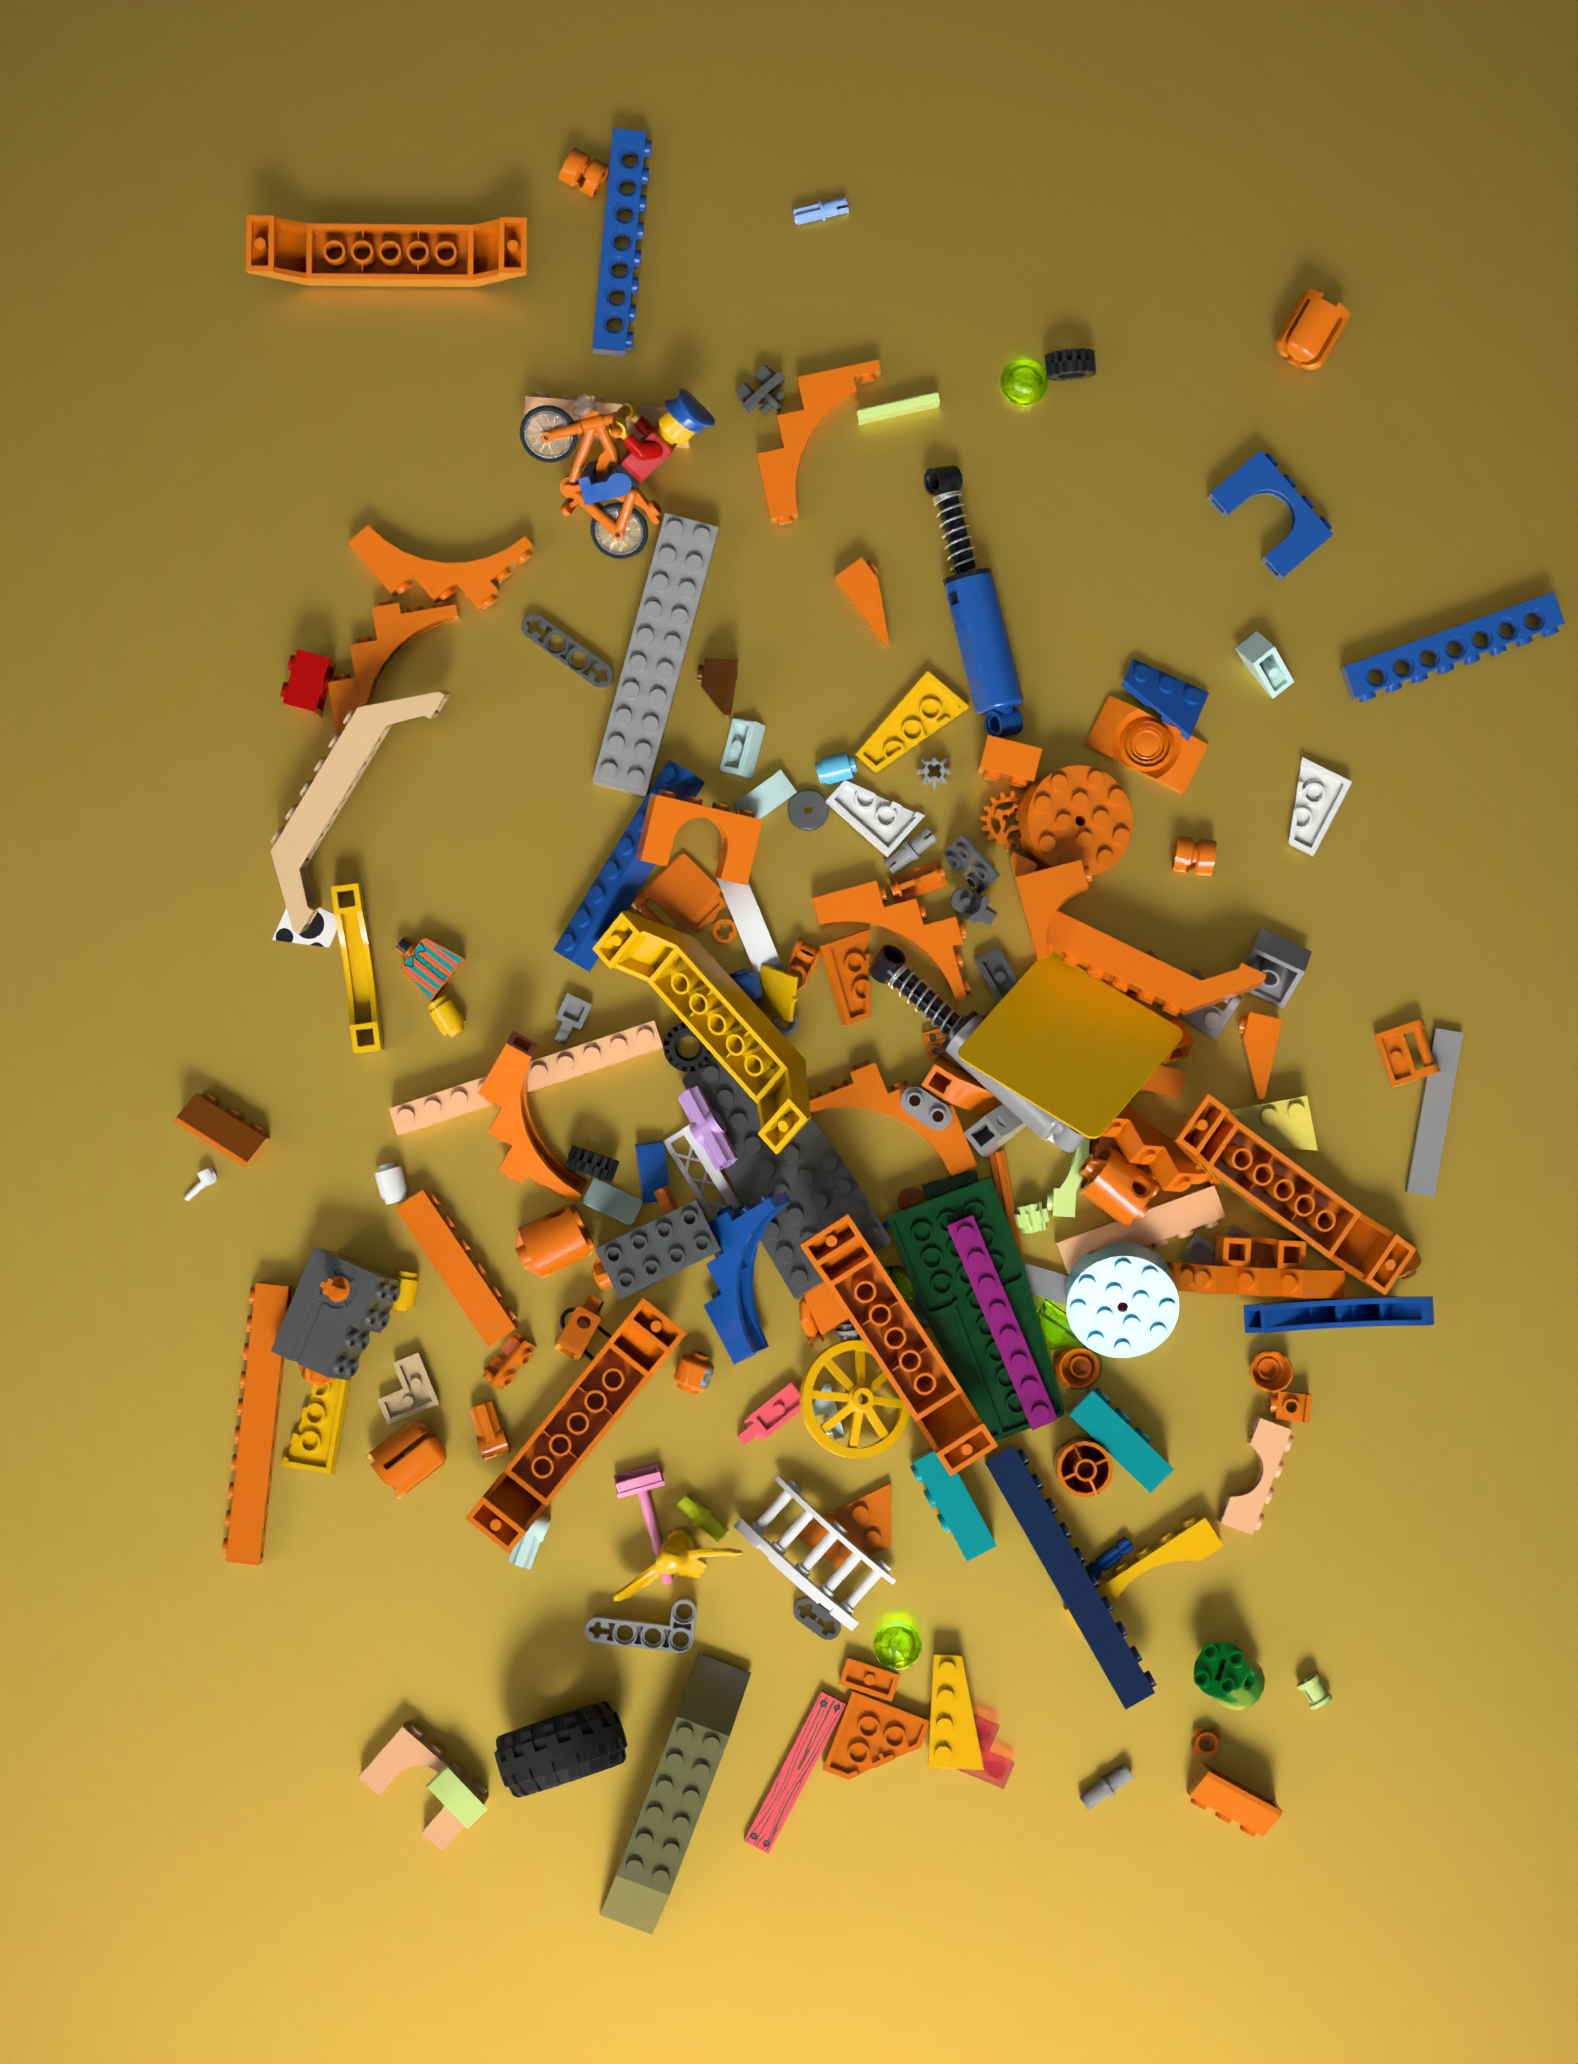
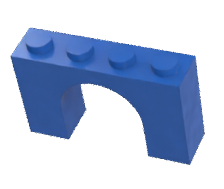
(1262, 477)

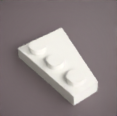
(1316, 804)
(877, 819)

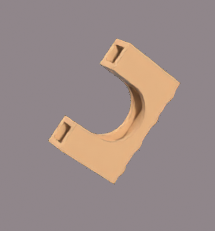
(410, 1749)

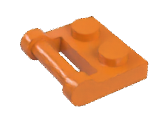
(1398, 1057)

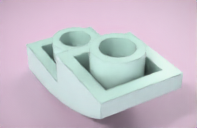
(767, 795)

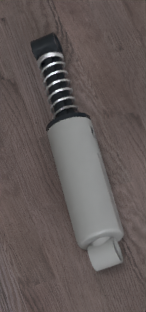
(891, 969)

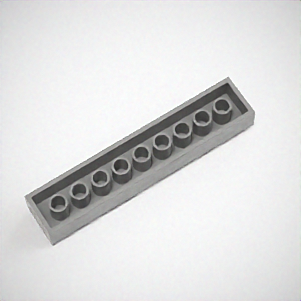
(656, 655)

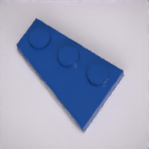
(1169, 696)

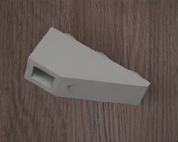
(994, 1130)

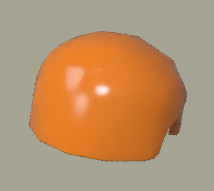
(1271, 1371)

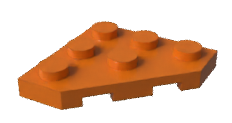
(872, 1735)

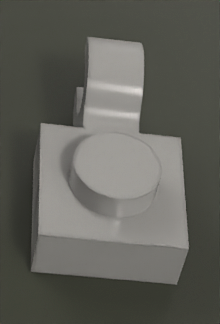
(571, 1014)

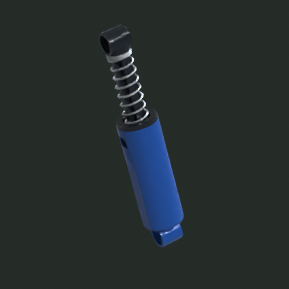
(976, 614)

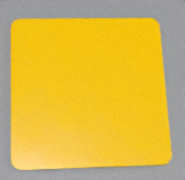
(1070, 1045)

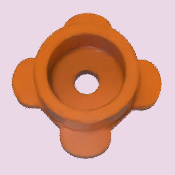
(1209, 1749)

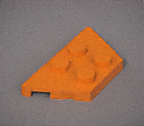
(866, 1526)

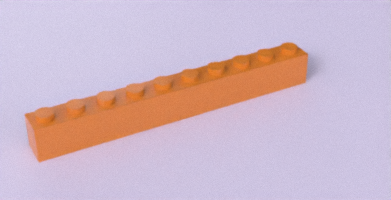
(258, 1426)

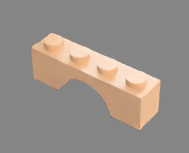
(1244, 1508)

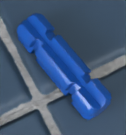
(1110, 1557)

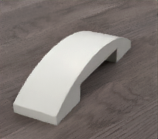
(750, 925)

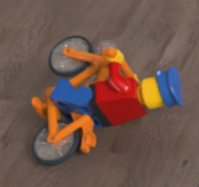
(552, 436)

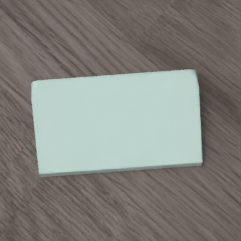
(742, 747)
(612, 1201)

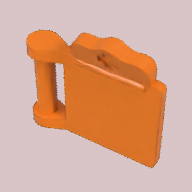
(683, 895)

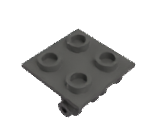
(971, 864)

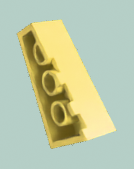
(1280, 1123)

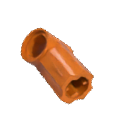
(491, 1437)

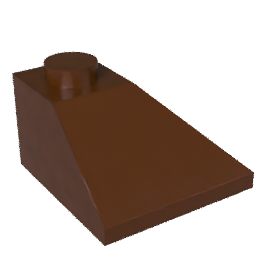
(719, 683)

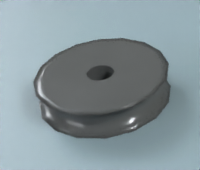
(819, 810)

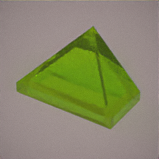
(1056, 1327)

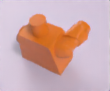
(819, 1313)

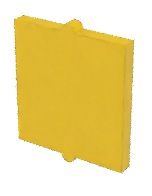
(779, 993)

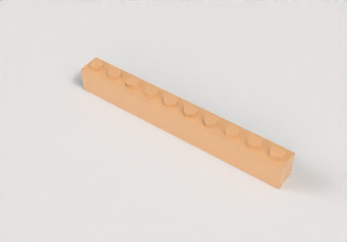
(541, 1074)

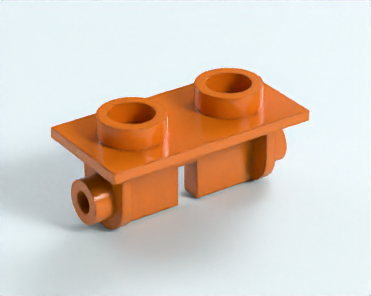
(917, 881)
(502, 1372)

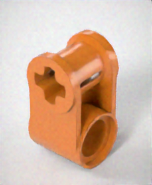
(802, 962)

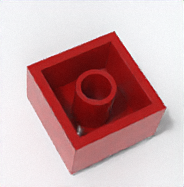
(307, 683)

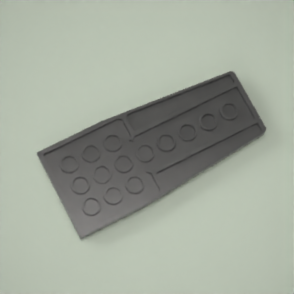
(806, 1169)

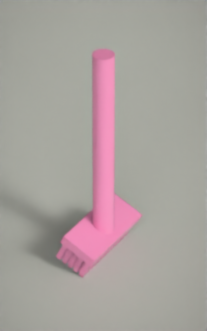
(639, 1482)

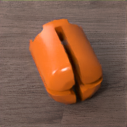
(1311, 330)
(408, 1456)

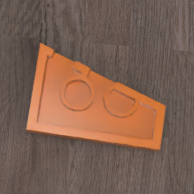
(847, 971)

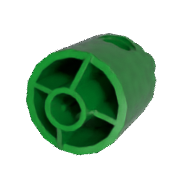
(1229, 1675)

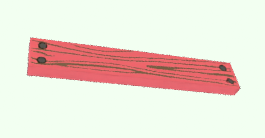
(794, 1772)

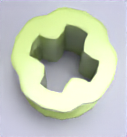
(1314, 1691)

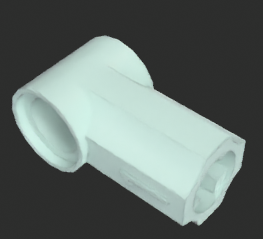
(526, 1549)

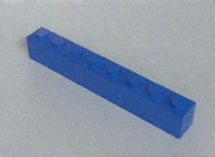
(620, 876)

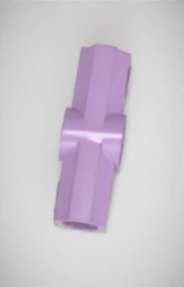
(708, 1128)

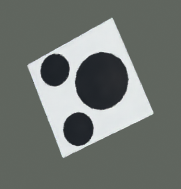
(318, 933)

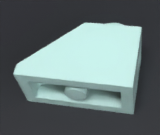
(1265, 664)

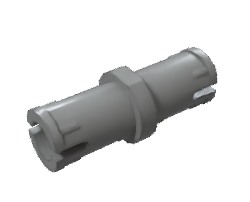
(910, 850)
(1106, 1787)

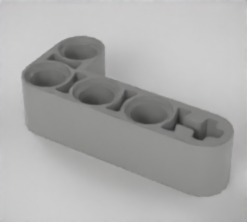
(640, 1626)

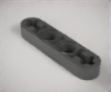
(569, 649)

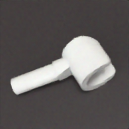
(207, 1178)

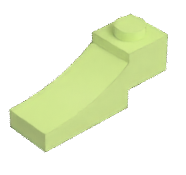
(1063, 1199)

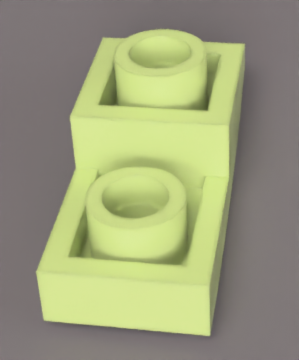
(456, 1797)

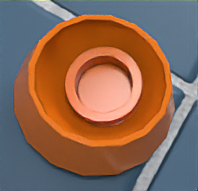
(1077, 1367)

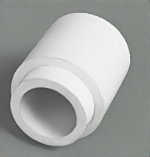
(391, 1183)

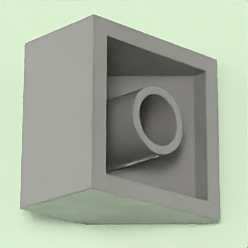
(1281, 962)

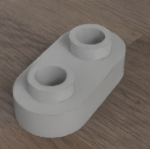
(926, 1108)

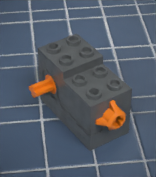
(656, 1247)
(333, 1316)

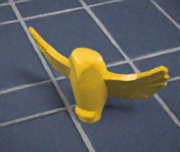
(673, 1557)

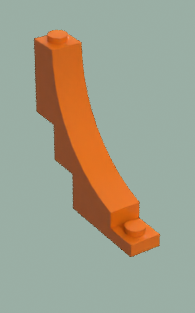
(819, 396)

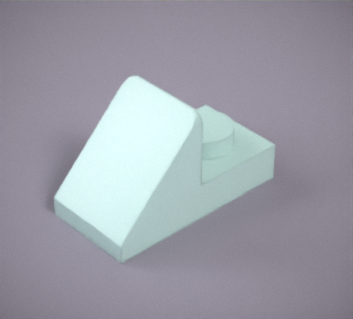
(829, 1407)

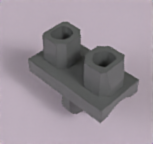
(751, 400)
(972, 906)

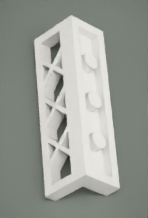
(716, 1175)

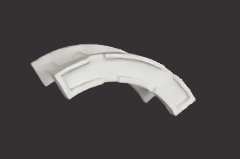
(799, 1573)

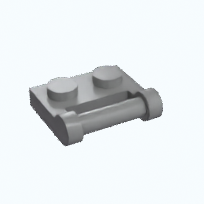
(1211, 1019)

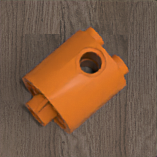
(1117, 1186)
(554, 1241)
(1088, 1479)

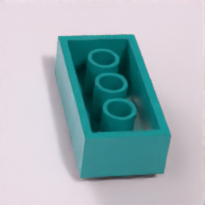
(1115, 1435)
(955, 1504)

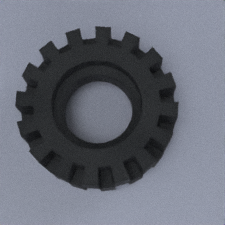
(1070, 364)
(673, 1056)
(592, 1163)

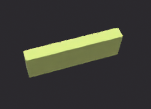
(898, 408)

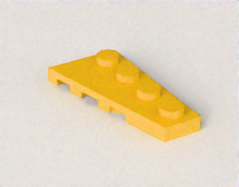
(914, 719)
(320, 1430)
(952, 1723)

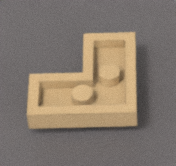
(416, 1394)

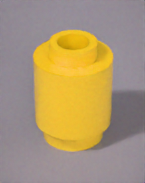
(447, 1016)
(408, 1287)

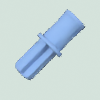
(820, 210)

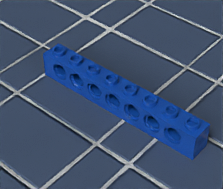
(624, 143)
(1543, 608)

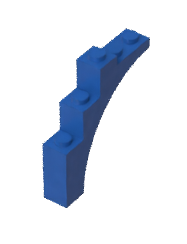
(733, 1268)
(1338, 1313)

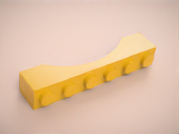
(358, 968)
(1191, 1542)

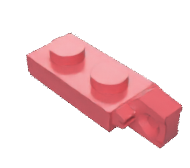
(772, 1414)

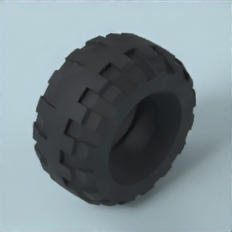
(560, 1749)

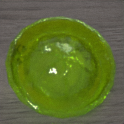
(1024, 382)
(902, 1282)
(897, 1645)

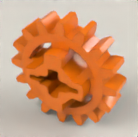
(997, 815)

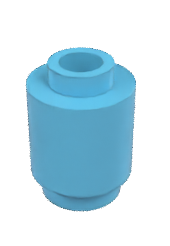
(836, 768)

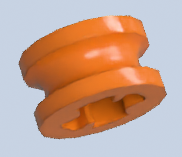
(732, 935)

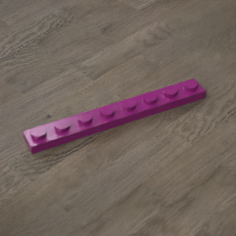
(1002, 1321)

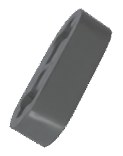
(812, 1623)

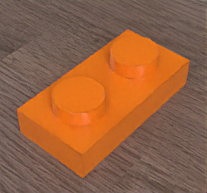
(869, 1679)

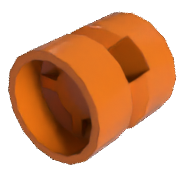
(582, 171)
(1194, 855)

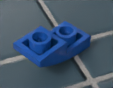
(651, 1169)

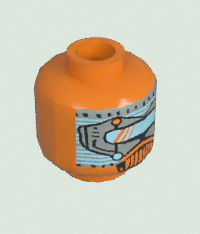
(694, 1372)

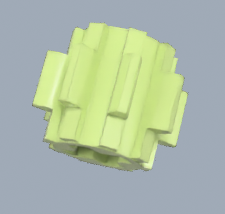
(1031, 1217)

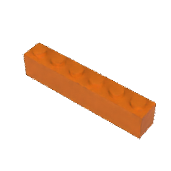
(456, 1267)

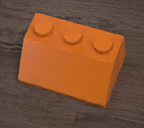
(223, 1129)
(1233, 1801)

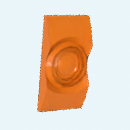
(1145, 744)

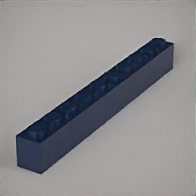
(1070, 1577)

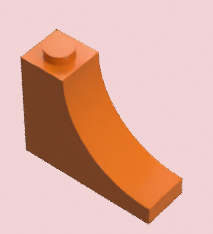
(1045, 893)

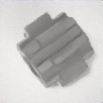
(933, 763)

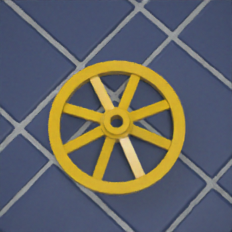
(850, 1402)

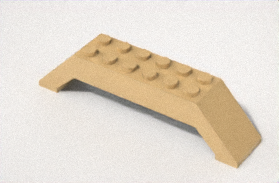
(329, 791)

